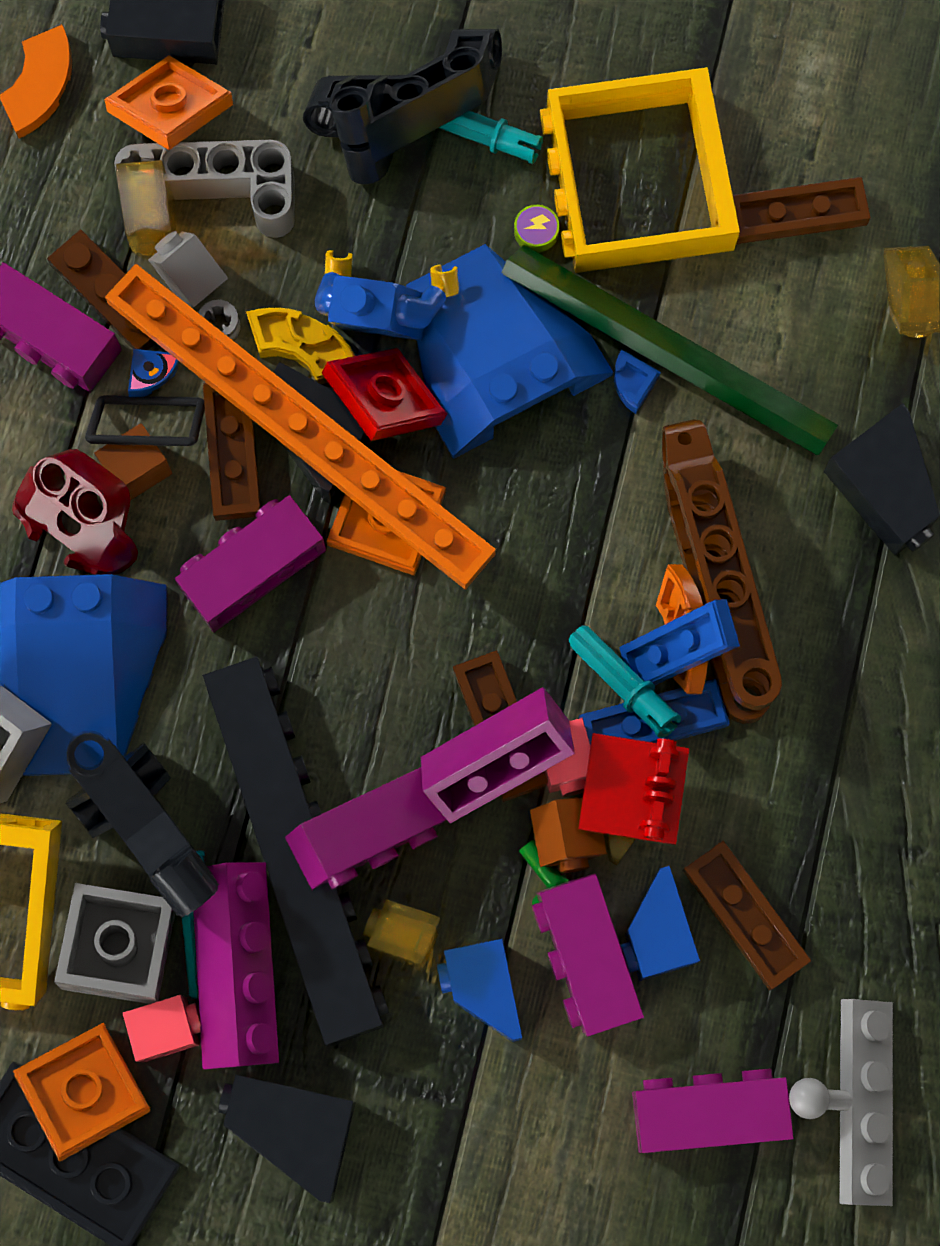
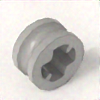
(219, 307)

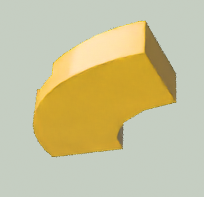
(297, 338)

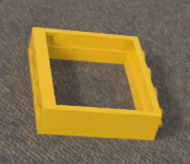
(631, 95)
(44, 838)

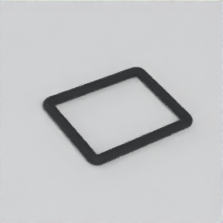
(92, 438)

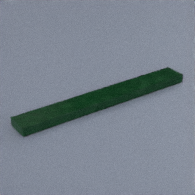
(670, 349)

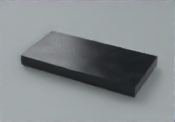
(102, 1188)

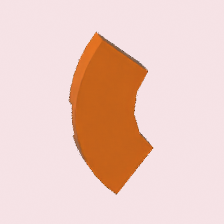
(41, 83)
(676, 598)

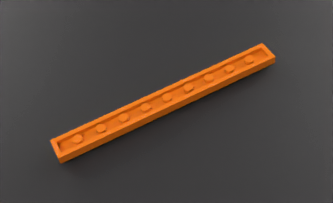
(301, 426)

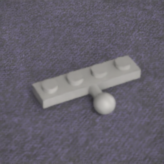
(863, 1102)

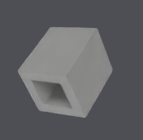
(187, 267)

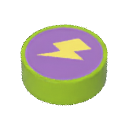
(536, 228)

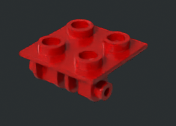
(634, 788)

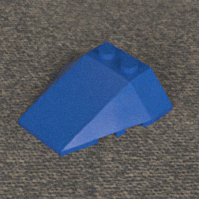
(499, 351)
(80, 657)

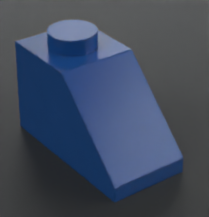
(659, 932)
(482, 985)

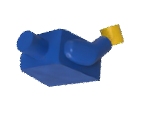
(380, 305)

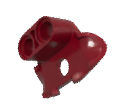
(44, 495)

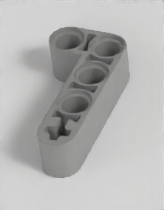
(245, 182)

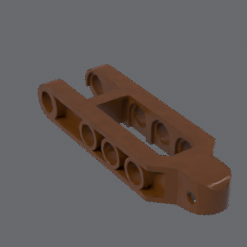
(716, 547)

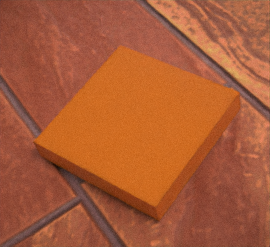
(169, 102)
(366, 537)
(81, 1091)

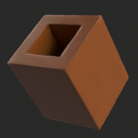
(135, 465)
(559, 838)

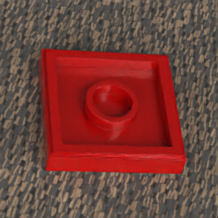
(384, 393)

